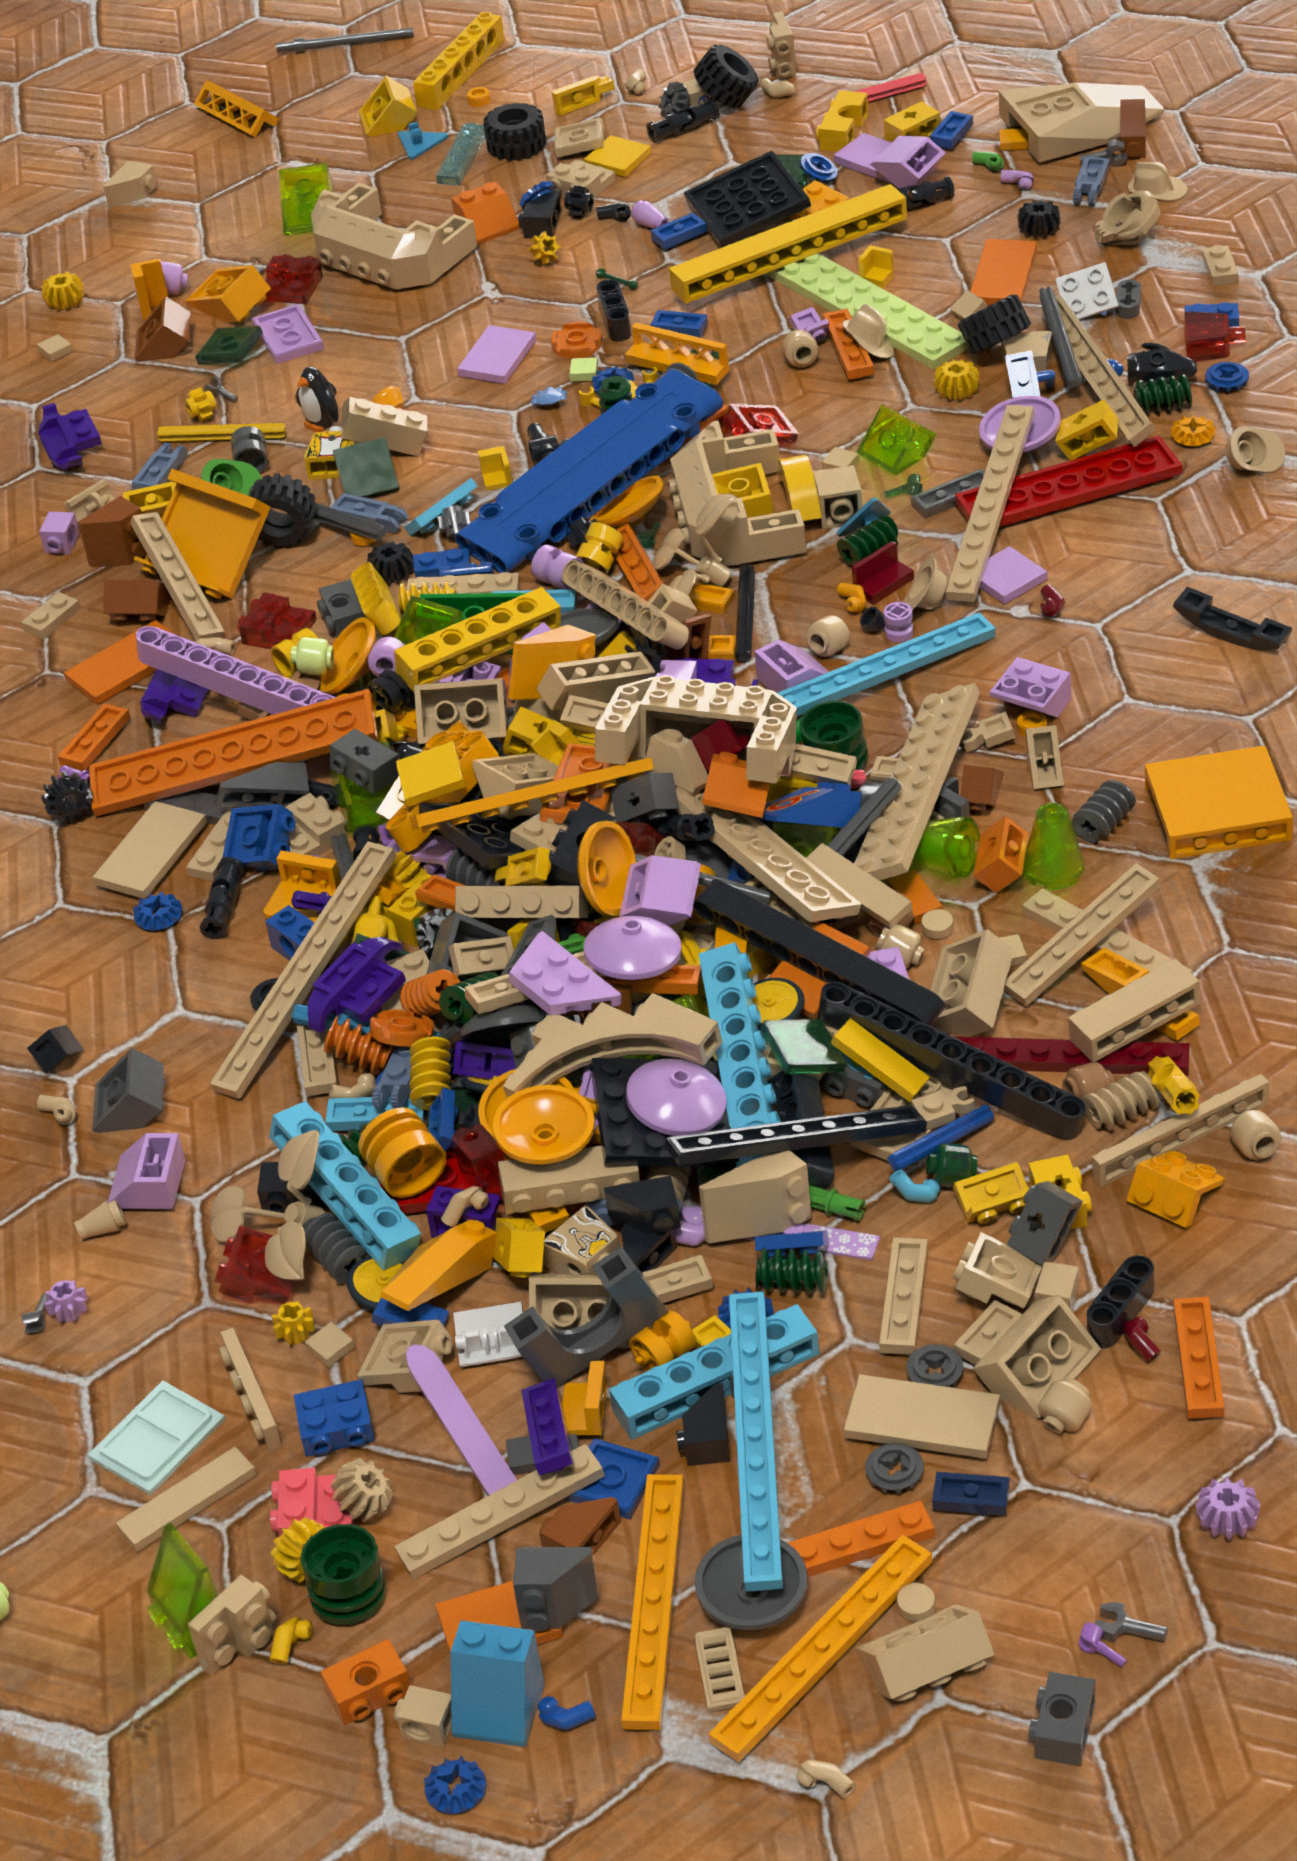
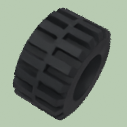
(726, 76)
(514, 131)
(994, 324)
(291, 497)

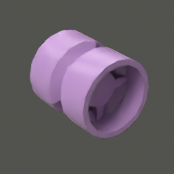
(549, 565)

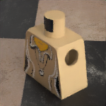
(579, 1244)

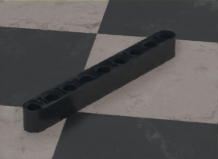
(813, 951)
(956, 1061)

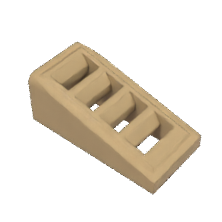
(716, 1646)

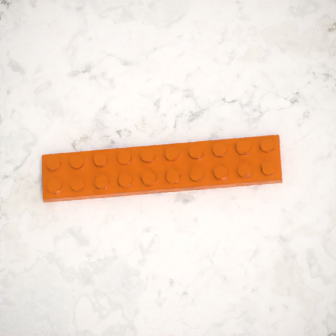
(228, 752)

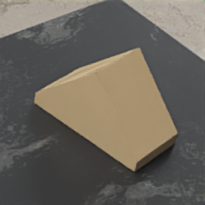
(1043, 757)

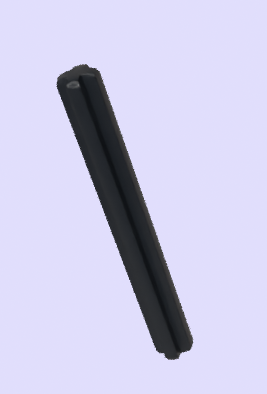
(745, 613)

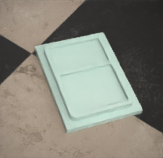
(156, 1437)

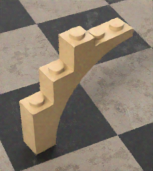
(608, 1033)

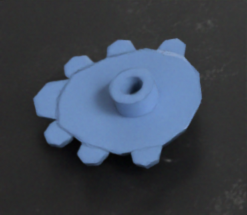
(549, 396)

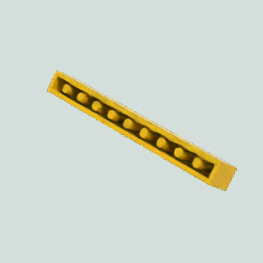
(787, 243)

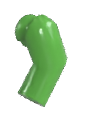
(990, 159)

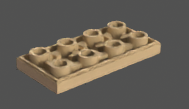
(149, 849)
(922, 1416)

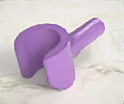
(1091, 1642)

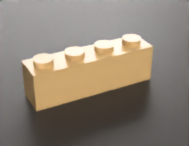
(592, 678)
(521, 901)
(1134, 1010)
(561, 1183)

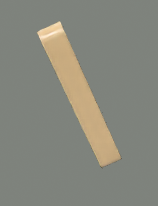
(625, 604)

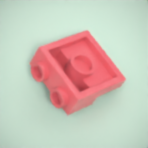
(303, 1495)

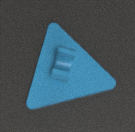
(418, 142)
(869, 512)

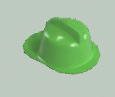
(231, 474)

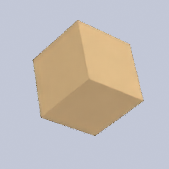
(838, 495)

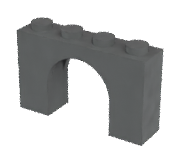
(565, 1353)

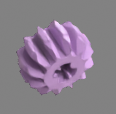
(1228, 1508)

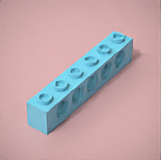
(350, 1189)
(674, 1387)

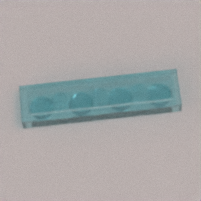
(461, 154)

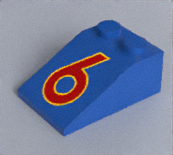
(825, 806)

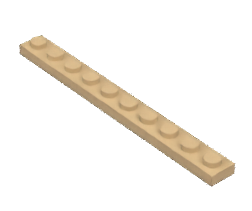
(1104, 378)
(990, 504)
(807, 762)
(303, 970)

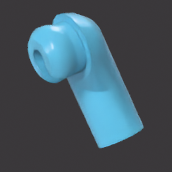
(914, 1192)

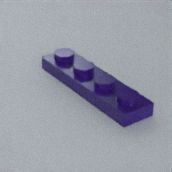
(547, 1427)

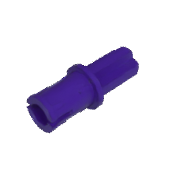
(310, 901)

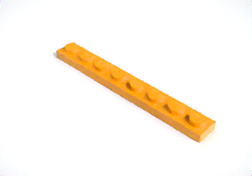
(520, 798)
(653, 1603)
(819, 1649)

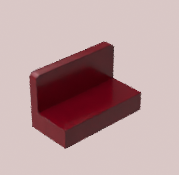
(881, 573)
(717, 739)

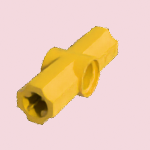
(1173, 1085)

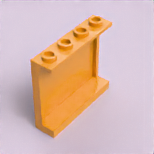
(212, 531)
(1219, 802)

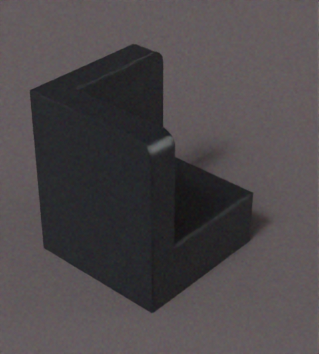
(54, 1047)

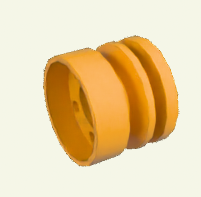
(402, 1152)

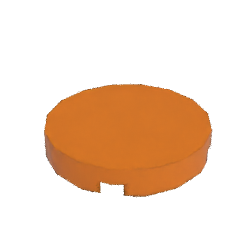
(576, 340)
(400, 1027)

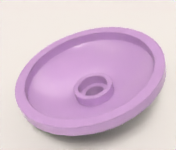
(1043, 428)
(632, 948)
(675, 1097)

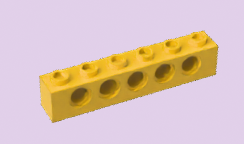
(458, 61)
(475, 638)

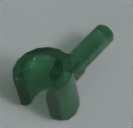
(912, 487)
(648, 538)

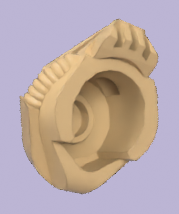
(1136, 217)

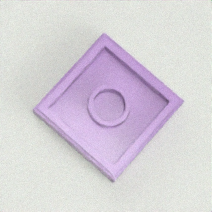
(1010, 575)

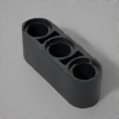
(613, 310)
(1120, 1300)

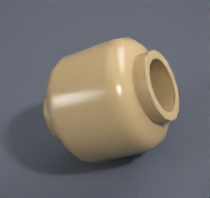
(800, 348)
(828, 636)
(906, 940)
(1255, 1135)
(1065, 1406)

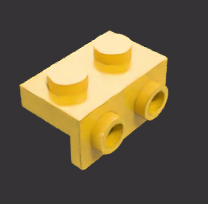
(992, 1193)

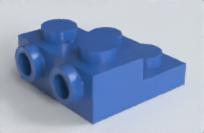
(259, 835)
(333, 1418)

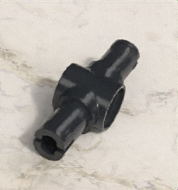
(541, 443)

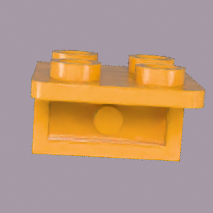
(302, 874)
(1172, 1186)

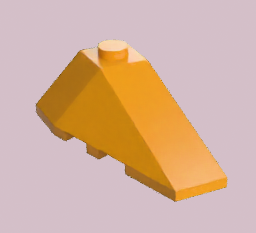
(442, 1264)

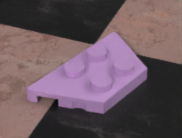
(559, 979)

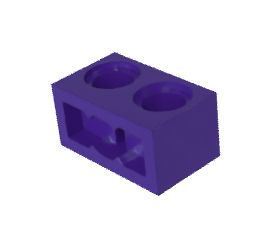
(482, 1059)

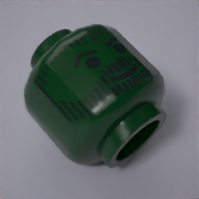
(951, 1164)

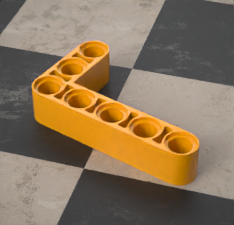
(469, 746)

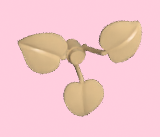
(710, 568)
(285, 1250)

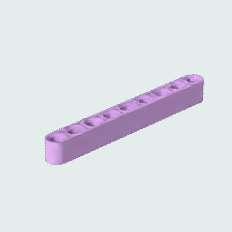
(222, 672)

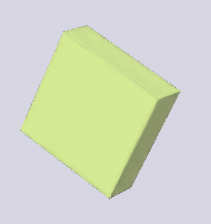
(583, 369)

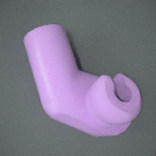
(1016, 176)
(690, 1234)

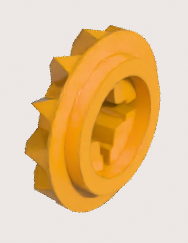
(1183, 435)

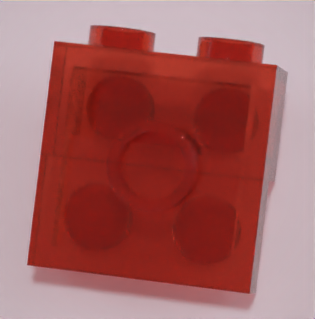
(292, 278)
(755, 418)
(273, 621)
(247, 1271)

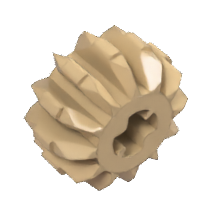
(362, 1489)

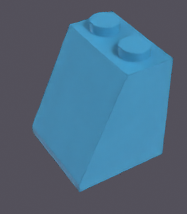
(494, 1683)

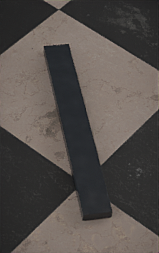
(795, 1135)

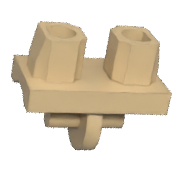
(89, 500)

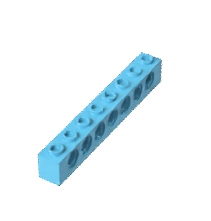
(740, 1055)

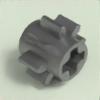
(453, 520)

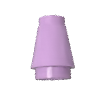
(647, 215)

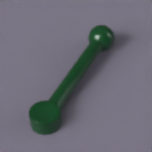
(601, 273)

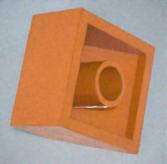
(488, 209)
(730, 790)

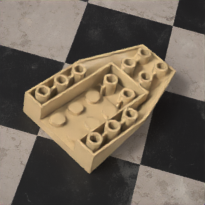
(1070, 115)

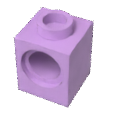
(59, 532)

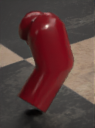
(1054, 601)
(1135, 1331)

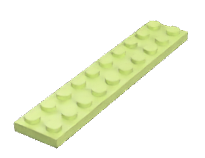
(907, 326)

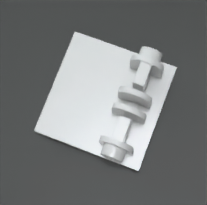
(1088, 290)
(482, 1334)

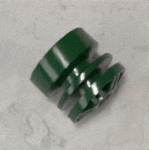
(835, 728)
(343, 1574)

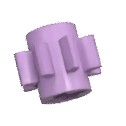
(66, 1301)

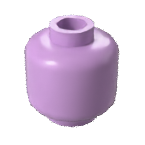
(174, 278)
(382, 655)

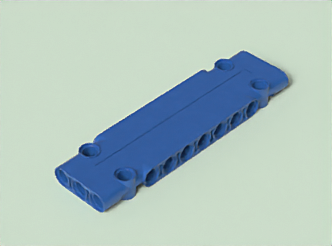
(589, 470)

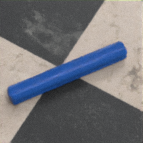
(947, 1134)

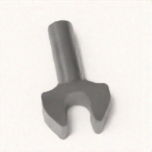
(1115, 159)
(1124, 1624)

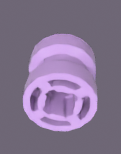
(898, 622)

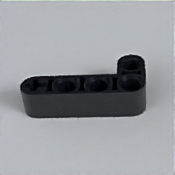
(799, 1099)

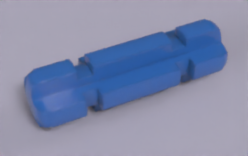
(467, 569)

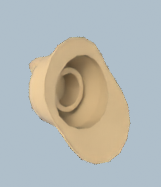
(1156, 180)
(869, 331)
(1254, 450)
(927, 587)

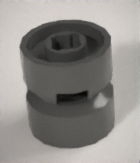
(249, 447)

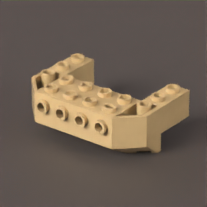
(393, 257)
(733, 534)
(690, 707)

